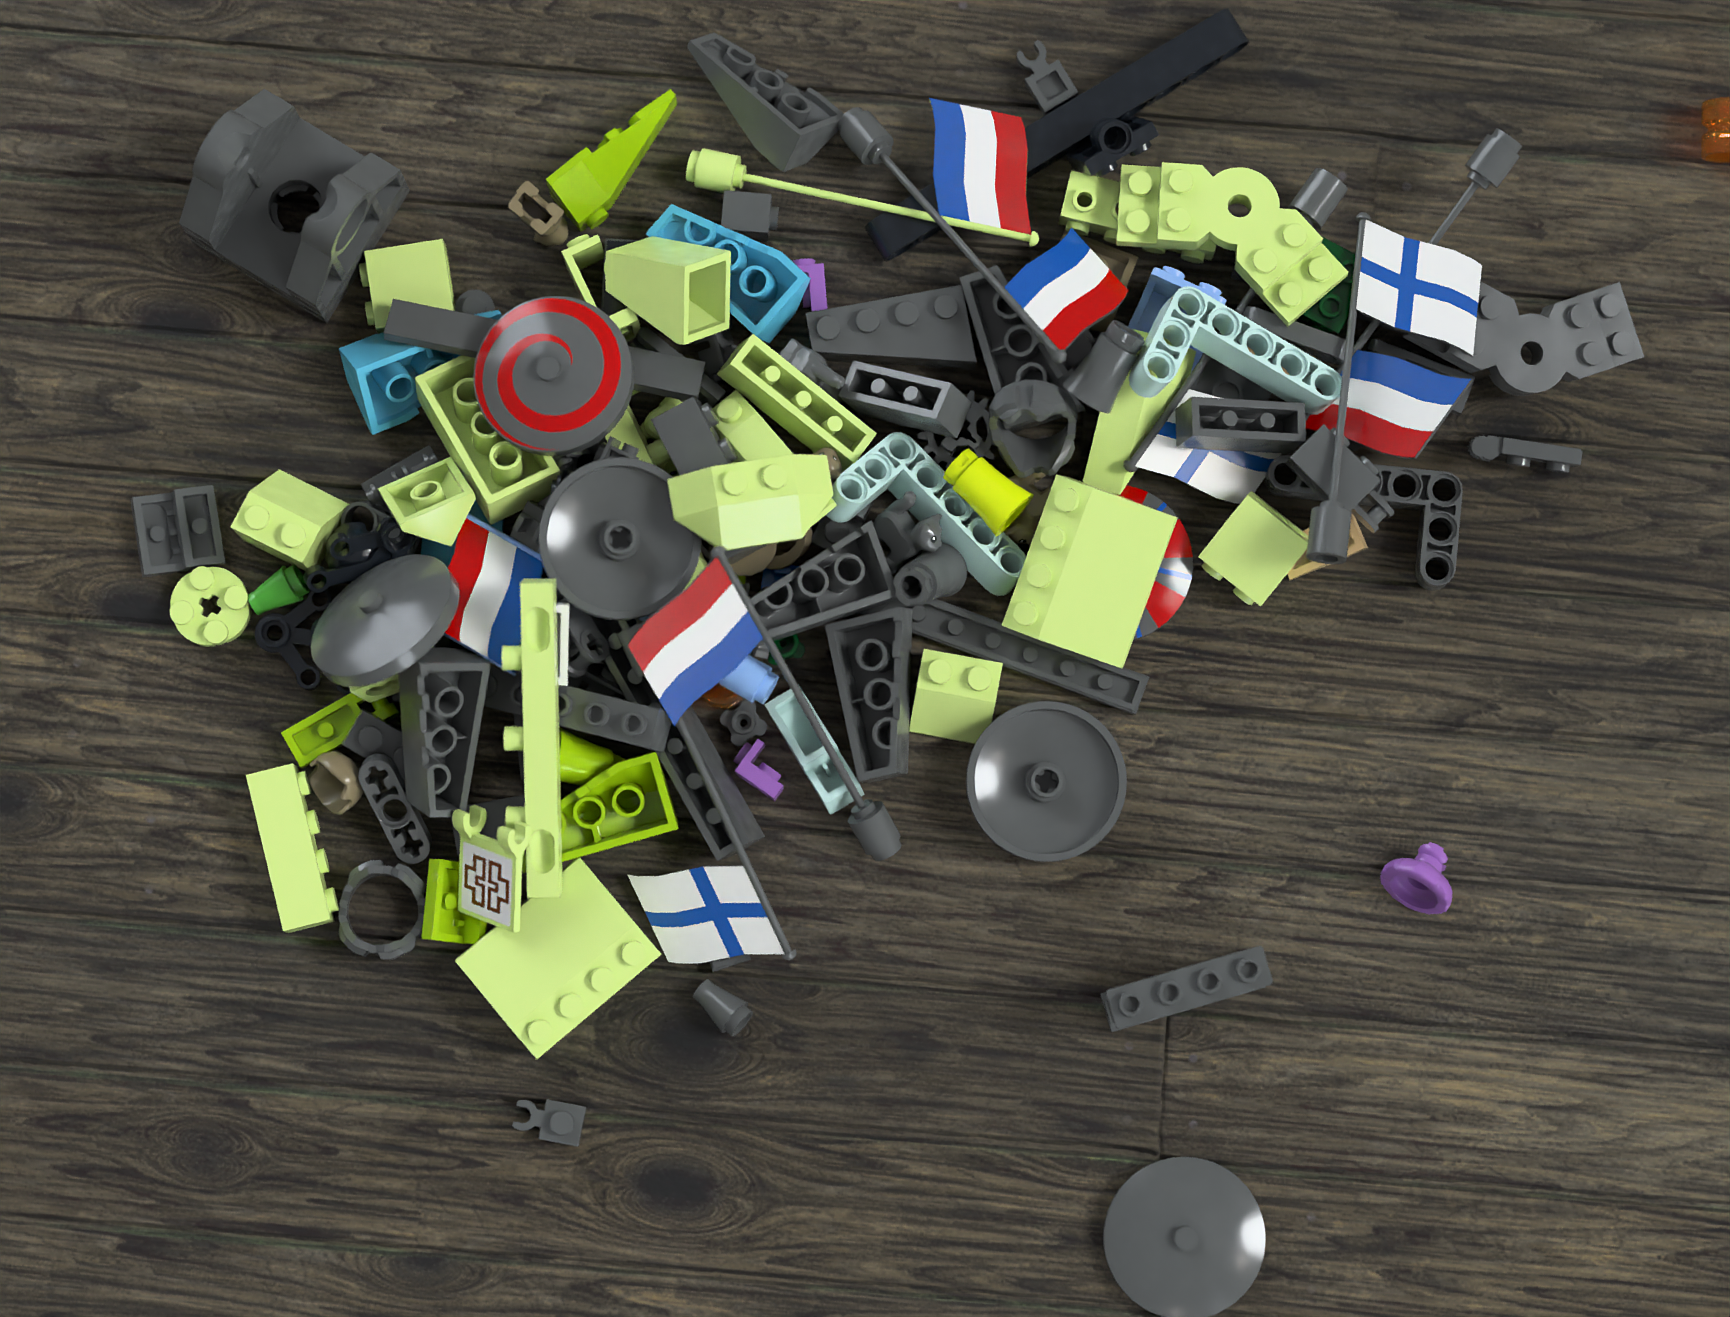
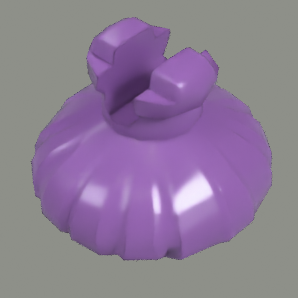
(1419, 881)

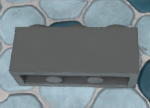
(905, 399)
(1240, 425)

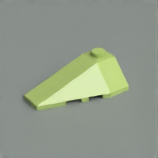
(1126, 427)

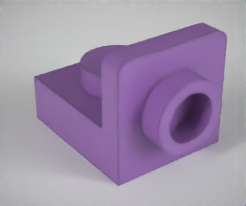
(815, 293)
(762, 777)

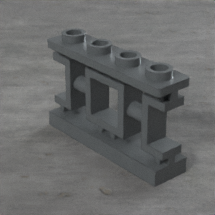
(1186, 988)

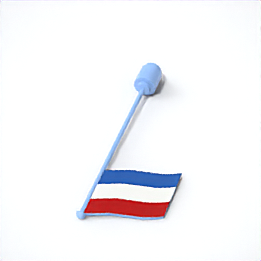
(489, 607)

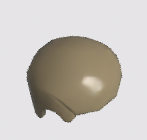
(335, 781)

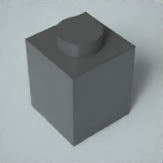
(749, 214)

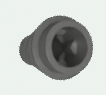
(723, 1007)

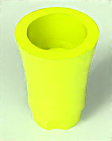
(987, 491)

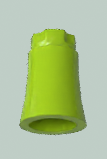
(582, 759)

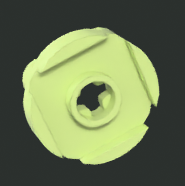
(201, 585)

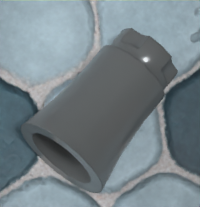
(1105, 367)
(931, 576)

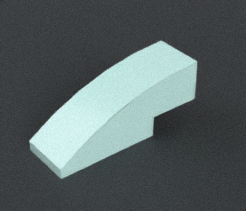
(810, 752)

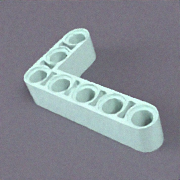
(1230, 350)
(904, 466)

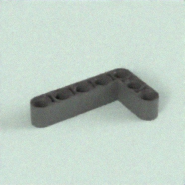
(1421, 500)

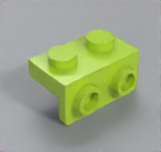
(441, 914)

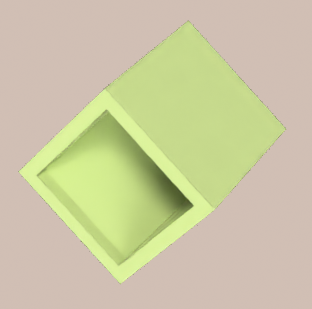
(672, 285)
(289, 519)

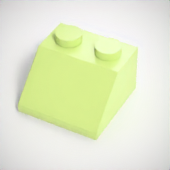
(954, 696)

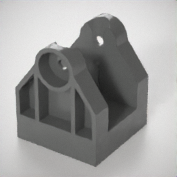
(265, 155)

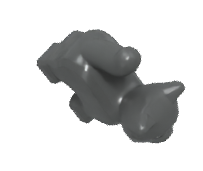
(814, 368)
(902, 535)

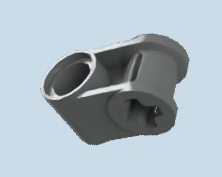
(583, 635)

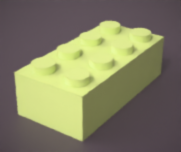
(494, 469)

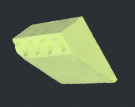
(1089, 571)
(561, 961)

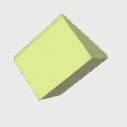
(431, 501)

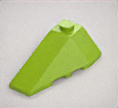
(593, 181)
(616, 808)

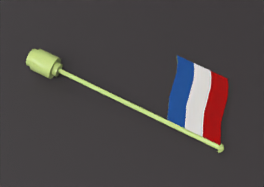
(975, 173)

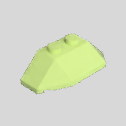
(752, 500)

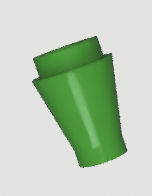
(280, 589)

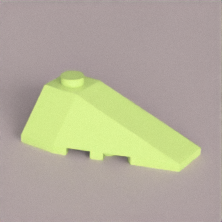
(751, 434)

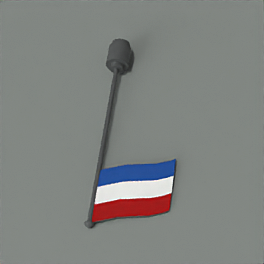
(1053, 294)
(1393, 401)
(704, 639)

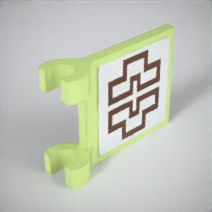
(490, 869)

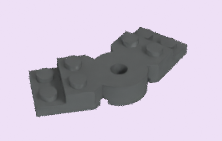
(1564, 340)

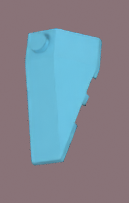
(762, 279)
(385, 374)

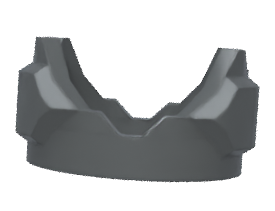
(1039, 401)
(358, 876)

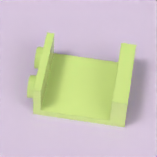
(582, 253)

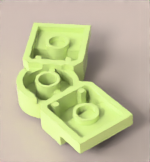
(1273, 246)

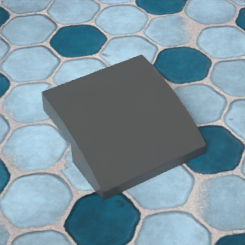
(177, 531)

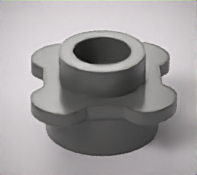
(732, 720)

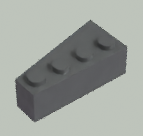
(874, 688)

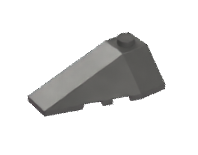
(774, 115)

